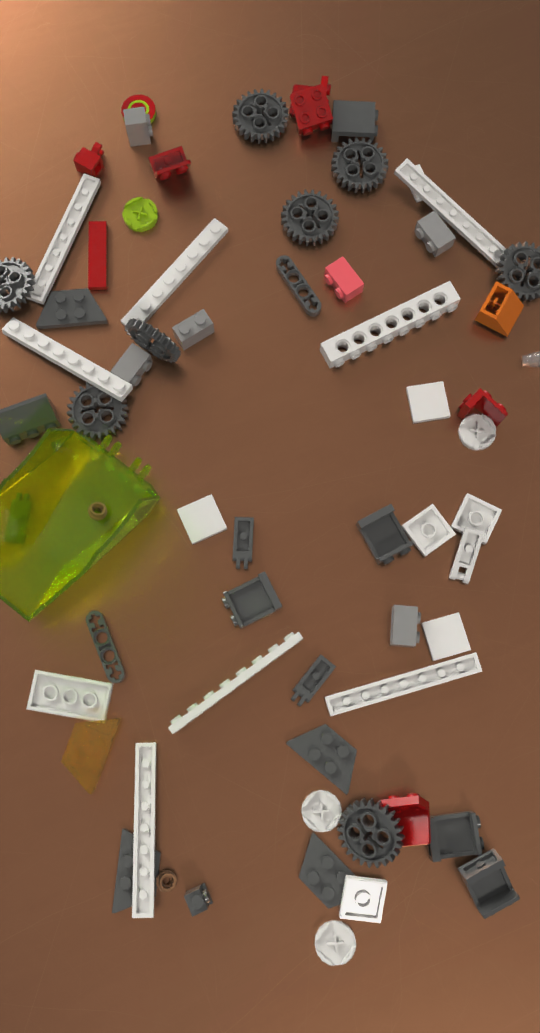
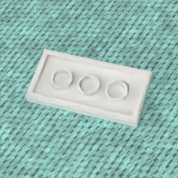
(69, 696)

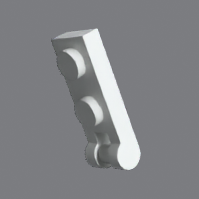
(466, 554)

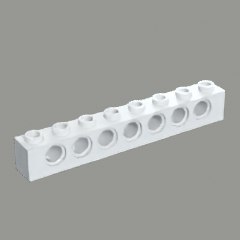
(444, 293)

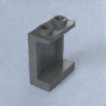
(354, 119)
(384, 535)
(252, 601)
(454, 836)
(488, 883)

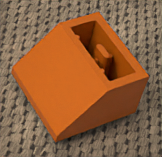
(500, 309)

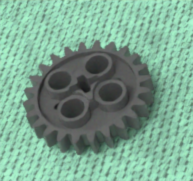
(260, 122)
(374, 163)
(309, 217)
(510, 265)
(15, 283)
(143, 333)
(98, 426)
(383, 822)

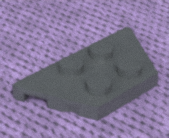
(70, 309)
(327, 754)
(323, 872)
(124, 877)

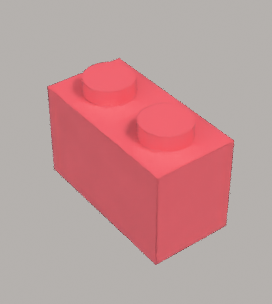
(343, 279)

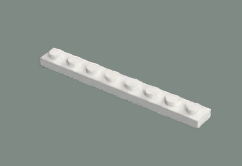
(450, 211)
(64, 238)
(177, 272)
(67, 359)
(403, 684)
(228, 686)
(144, 831)

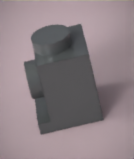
(198, 899)

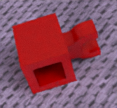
(89, 161)

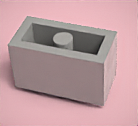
(138, 126)
(434, 234)
(193, 329)
(132, 365)
(404, 626)

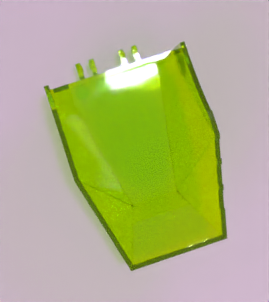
(46, 521)

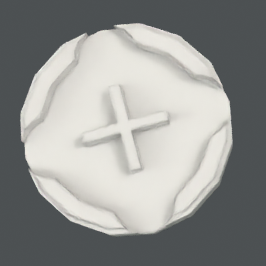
(477, 432)
(321, 811)
(335, 943)

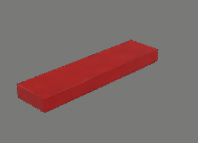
(97, 255)

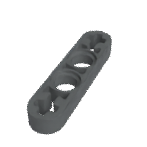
(299, 285)
(103, 647)

